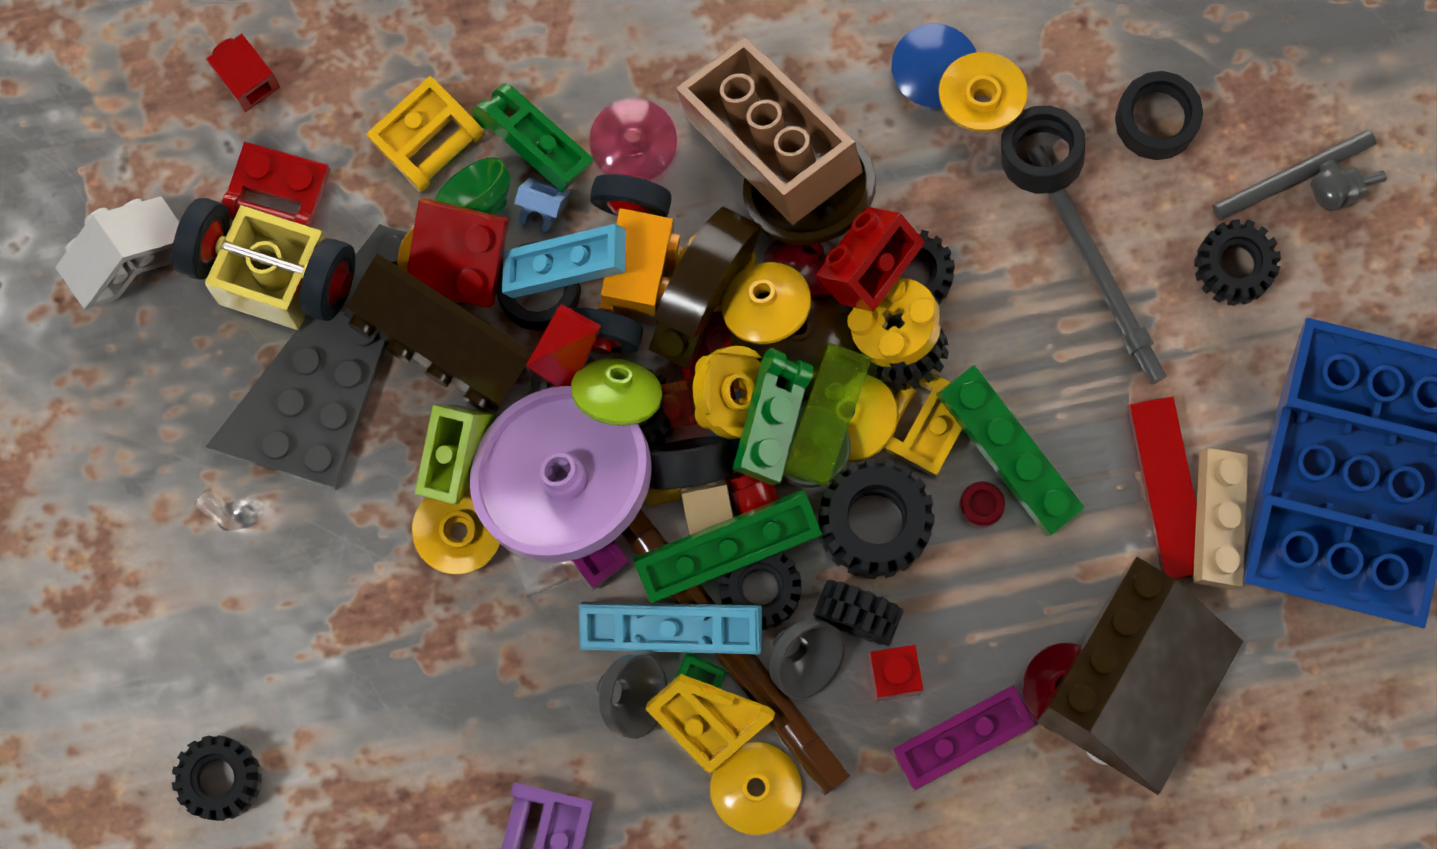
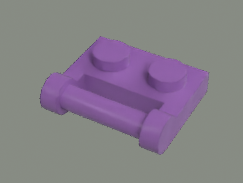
(561, 824)

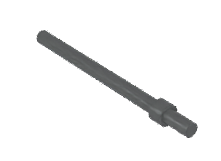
(1136, 339)

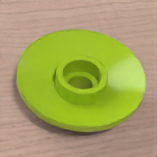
(616, 392)

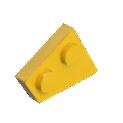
(707, 719)

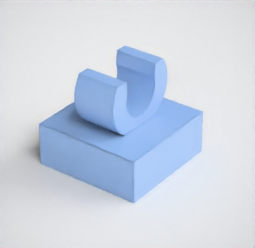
(542, 198)

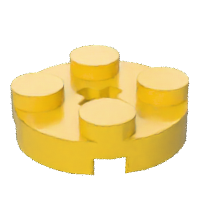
(897, 345)
(712, 389)

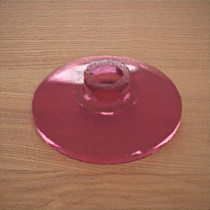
(642, 158)

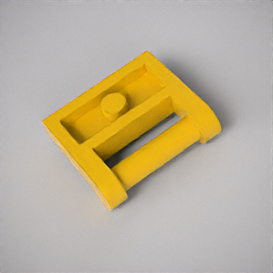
(415, 124)
(931, 433)

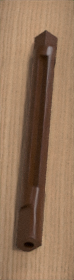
(755, 680)

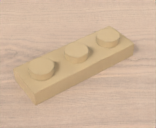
(1220, 518)

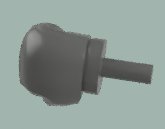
(1339, 187)

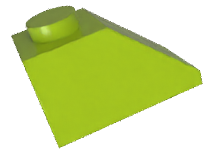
(449, 451)

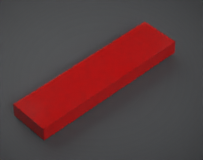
(1166, 483)

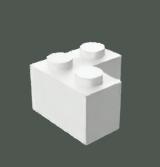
(117, 248)

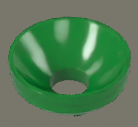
(478, 186)

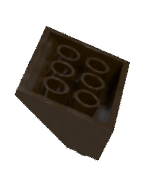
(1142, 676)

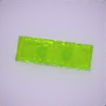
(827, 414)

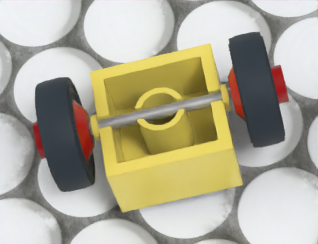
(263, 263)

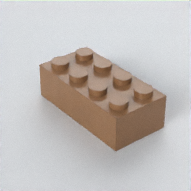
(769, 130)

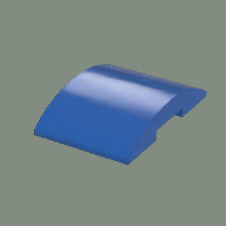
(1351, 477)

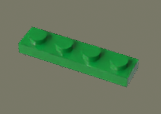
(1010, 450)
(727, 546)

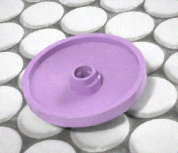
(556, 479)

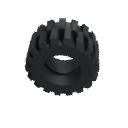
(884, 481)

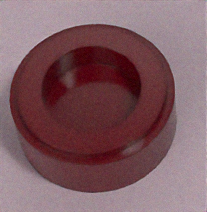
(981, 504)

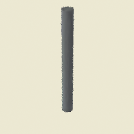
(1292, 175)

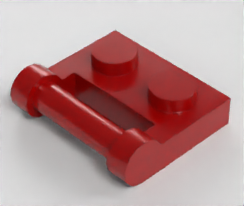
(278, 177)

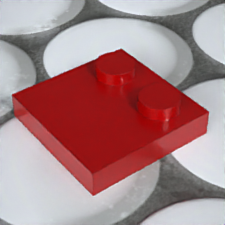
(458, 251)

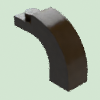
(698, 283)

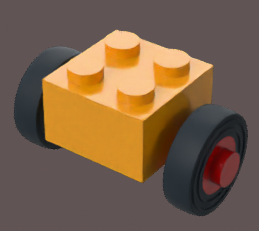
(649, 256)

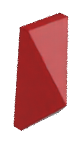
(563, 347)

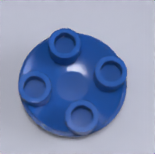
(922, 60)

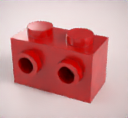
(870, 258)

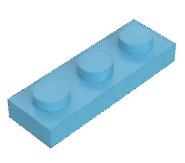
(564, 261)

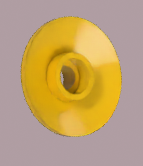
(986, 76)
(767, 318)
(873, 420)
(434, 541)
(760, 813)

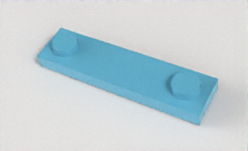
(670, 627)

